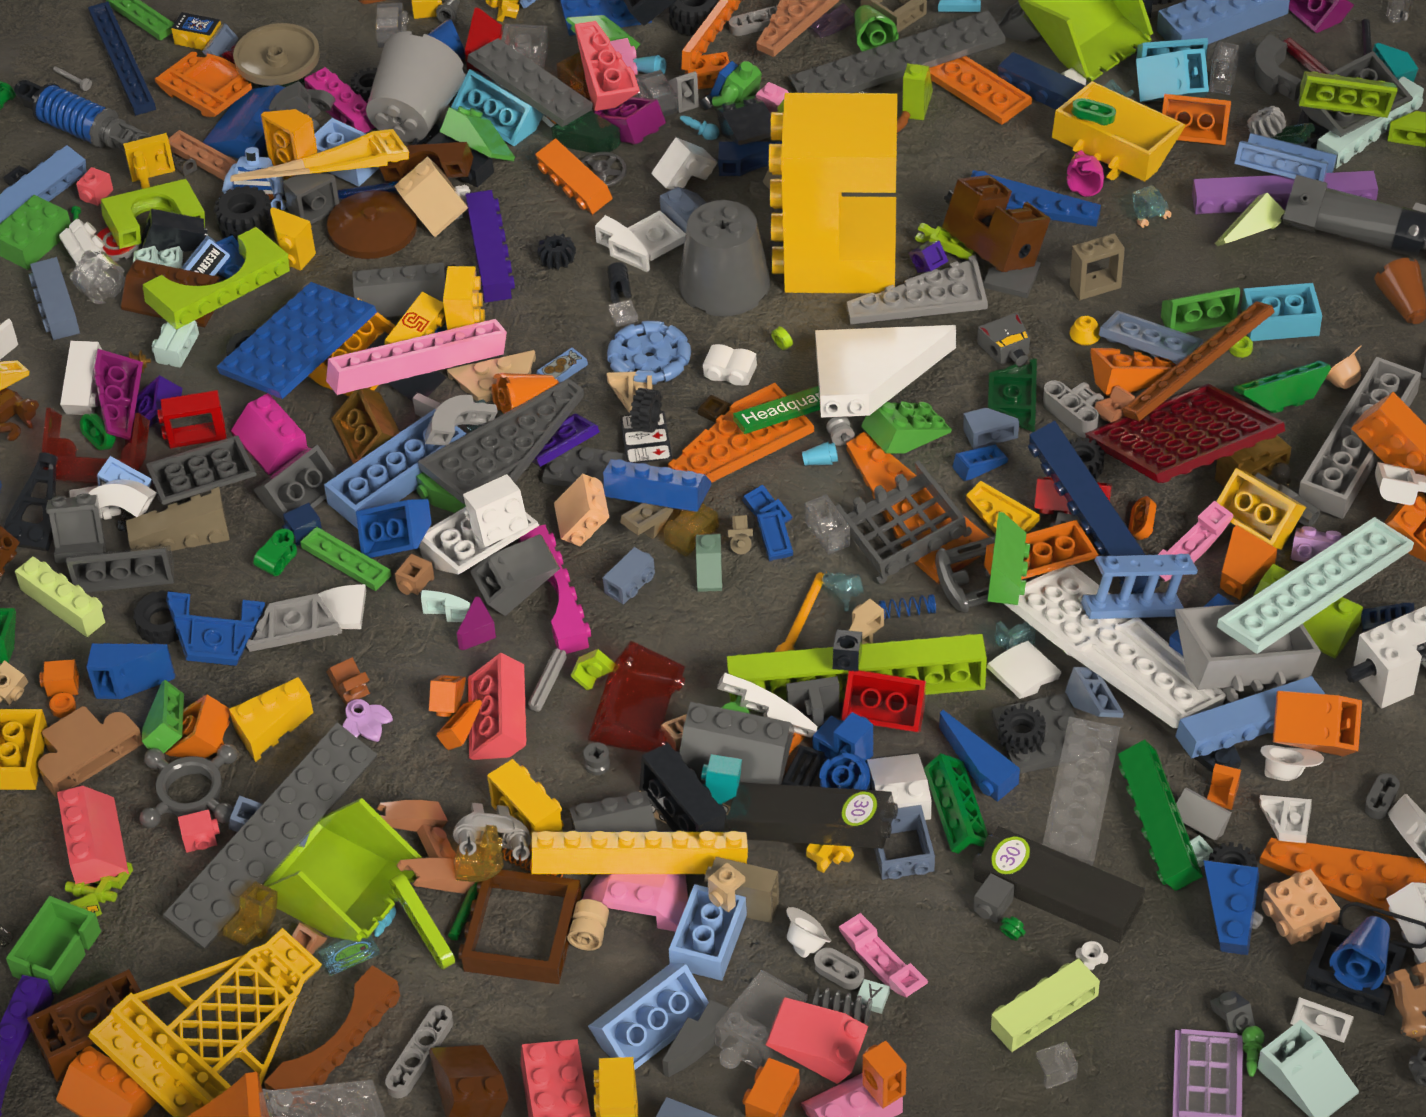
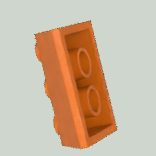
(1204, 118)
(101, 1088)

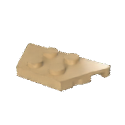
(478, 377)

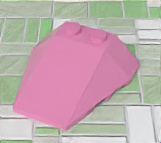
(644, 894)

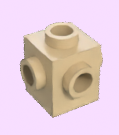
(11, 683)

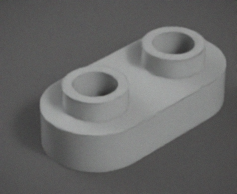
(841, 968)

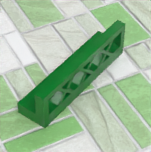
(953, 802)

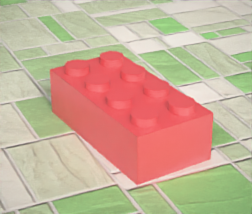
(554, 1079)

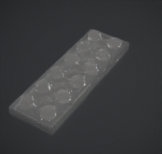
(1081, 788)

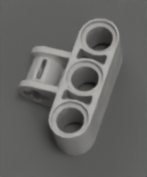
(1072, 406)

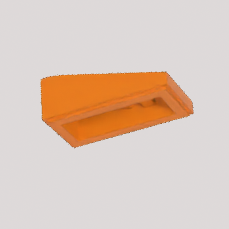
(459, 725)

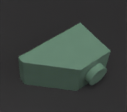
(709, 562)

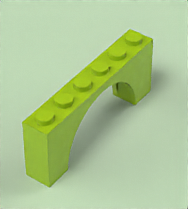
(185, 303)

